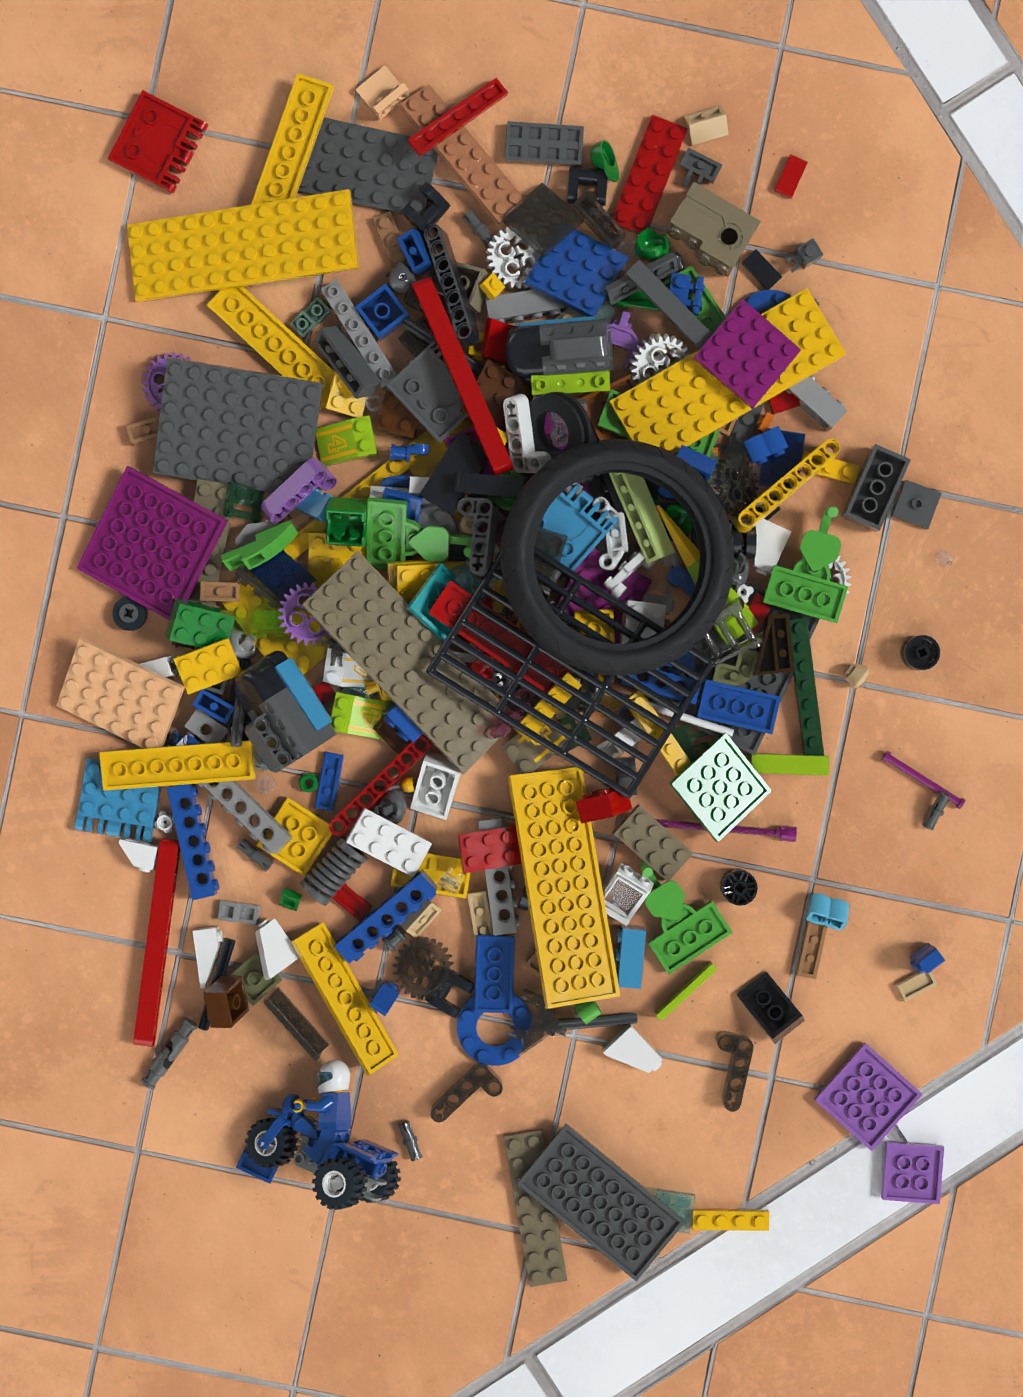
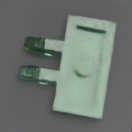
(685, 739)

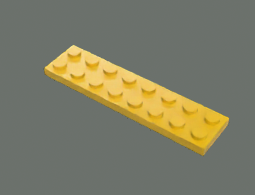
(294, 140)
(270, 337)
(177, 765)
(345, 999)

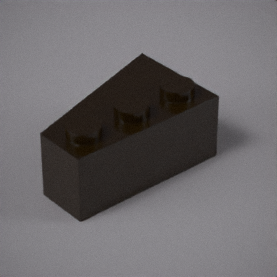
(776, 649)

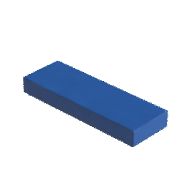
(329, 781)

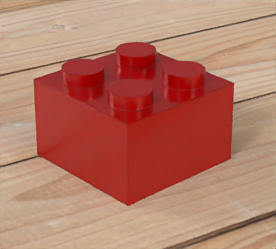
(602, 805)

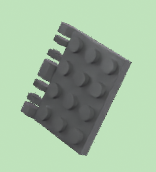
(429, 393)

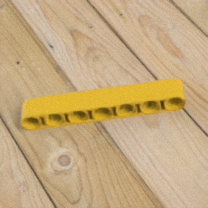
(783, 493)

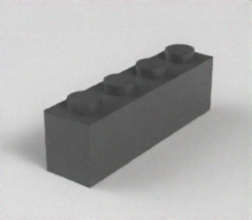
(347, 361)

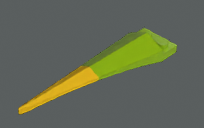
(691, 559)

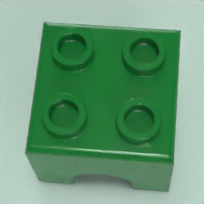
(346, 521)

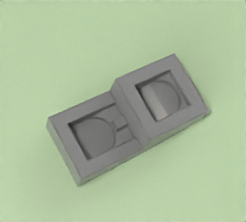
(239, 912)

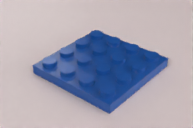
(577, 273)

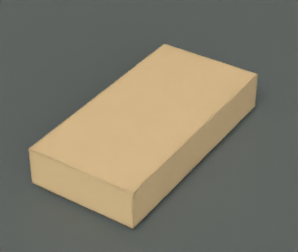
(915, 985)

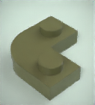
(739, 673)

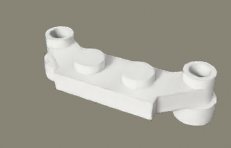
(615, 538)
(626, 569)

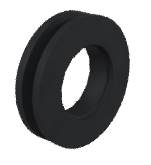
(570, 411)

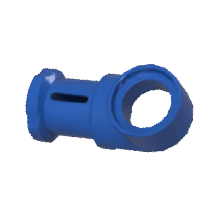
(403, 453)

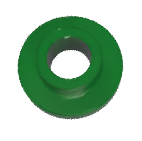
(304, 787)

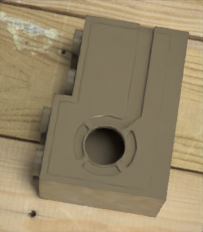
(713, 228)

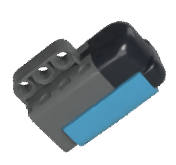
(560, 347)
(283, 711)

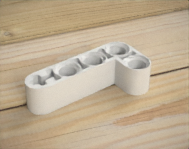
(520, 436)

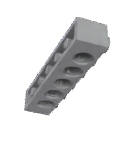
(358, 332)
(280, 836)
(500, 925)

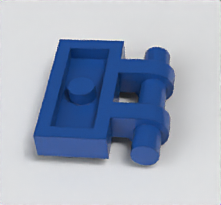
(680, 287)

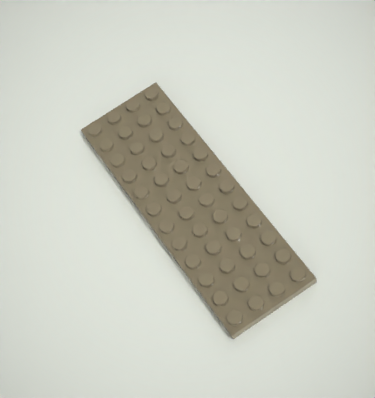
(394, 651)

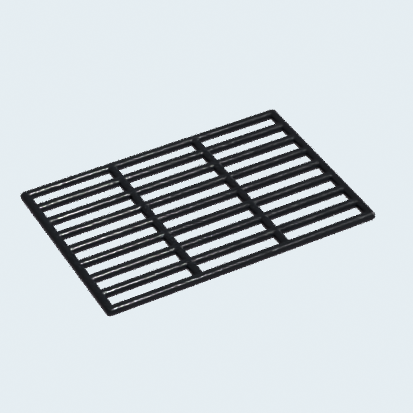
(603, 687)

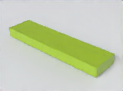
(791, 764)
(685, 991)

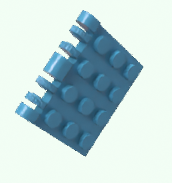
(571, 520)
(118, 806)

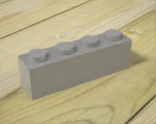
(522, 305)
(818, 402)

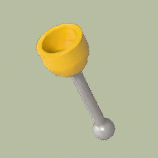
(407, 785)

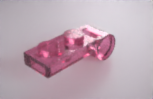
(502, 728)

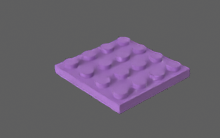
(868, 1096)

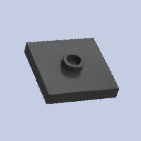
(916, 504)

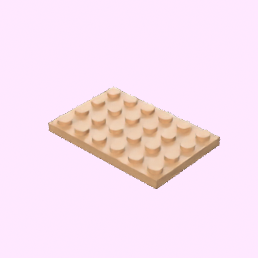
(119, 695)

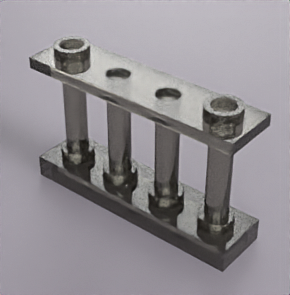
(731, 608)

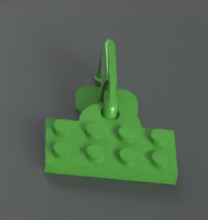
(395, 537)
(807, 590)
(684, 929)

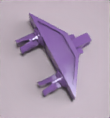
(625, 338)

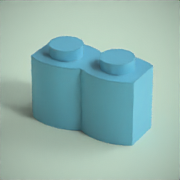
(827, 911)

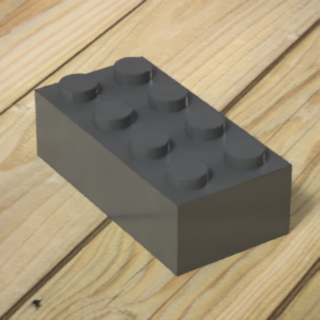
(875, 488)

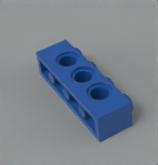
(666, 691)

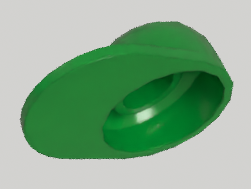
(604, 158)

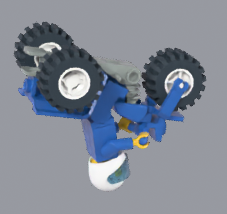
(341, 1169)

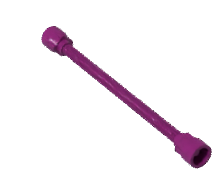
(785, 833)

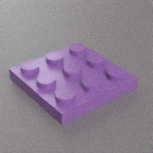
(912, 1172)

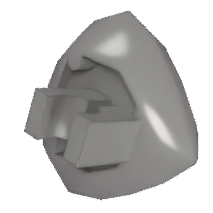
(243, 644)

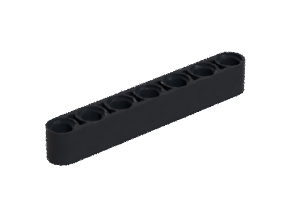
(456, 290)

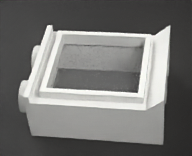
(625, 893)

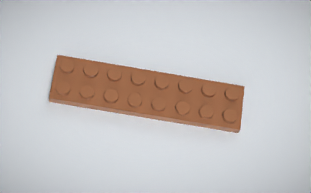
(464, 157)

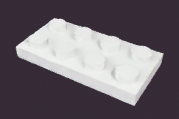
(388, 842)

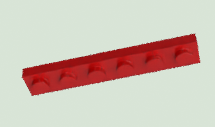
(457, 117)

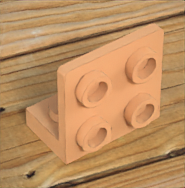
(382, 92)

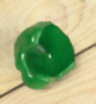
(651, 246)
(679, 516)

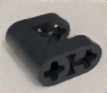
(587, 177)
(432, 214)
(445, 1005)

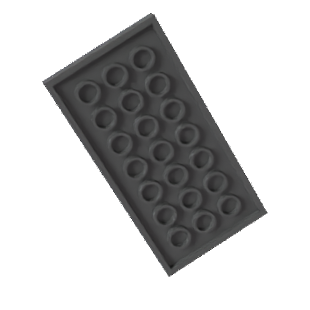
(370, 163)
(601, 1202)

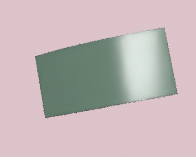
(311, 317)

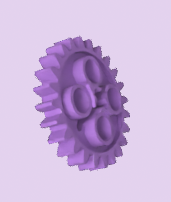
(157, 370)
(302, 630)

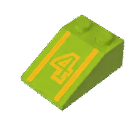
(347, 441)
(357, 714)

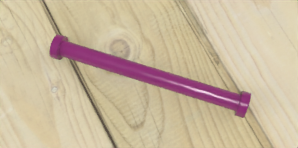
(959, 802)

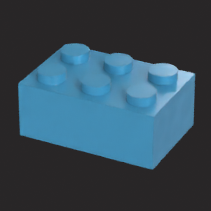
(630, 955)

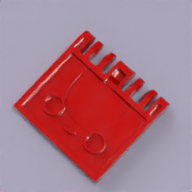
(154, 139)

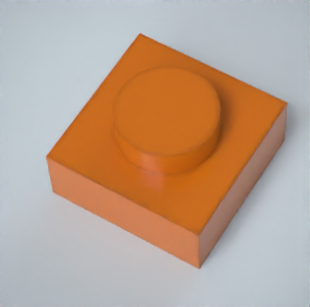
(764, 422)

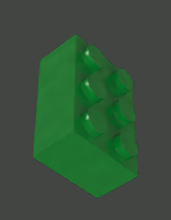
(198, 623)

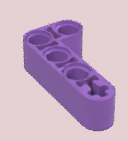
(297, 488)

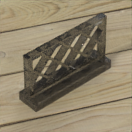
(296, 1023)

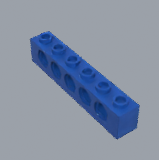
(419, 882)
(197, 889)

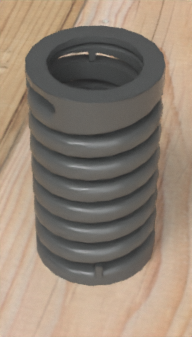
(341, 875)

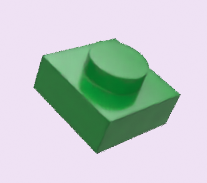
(290, 899)

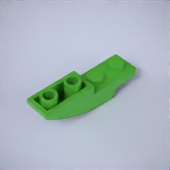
(266, 546)

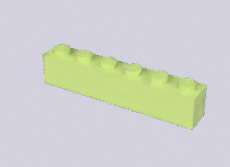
(642, 516)

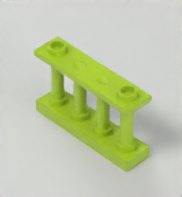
(571, 383)

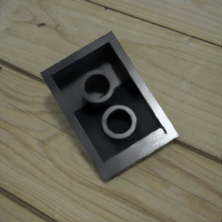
(770, 1007)

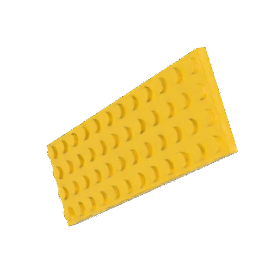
(243, 246)
(691, 403)
(563, 888)

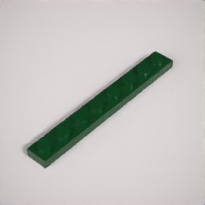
(805, 688)

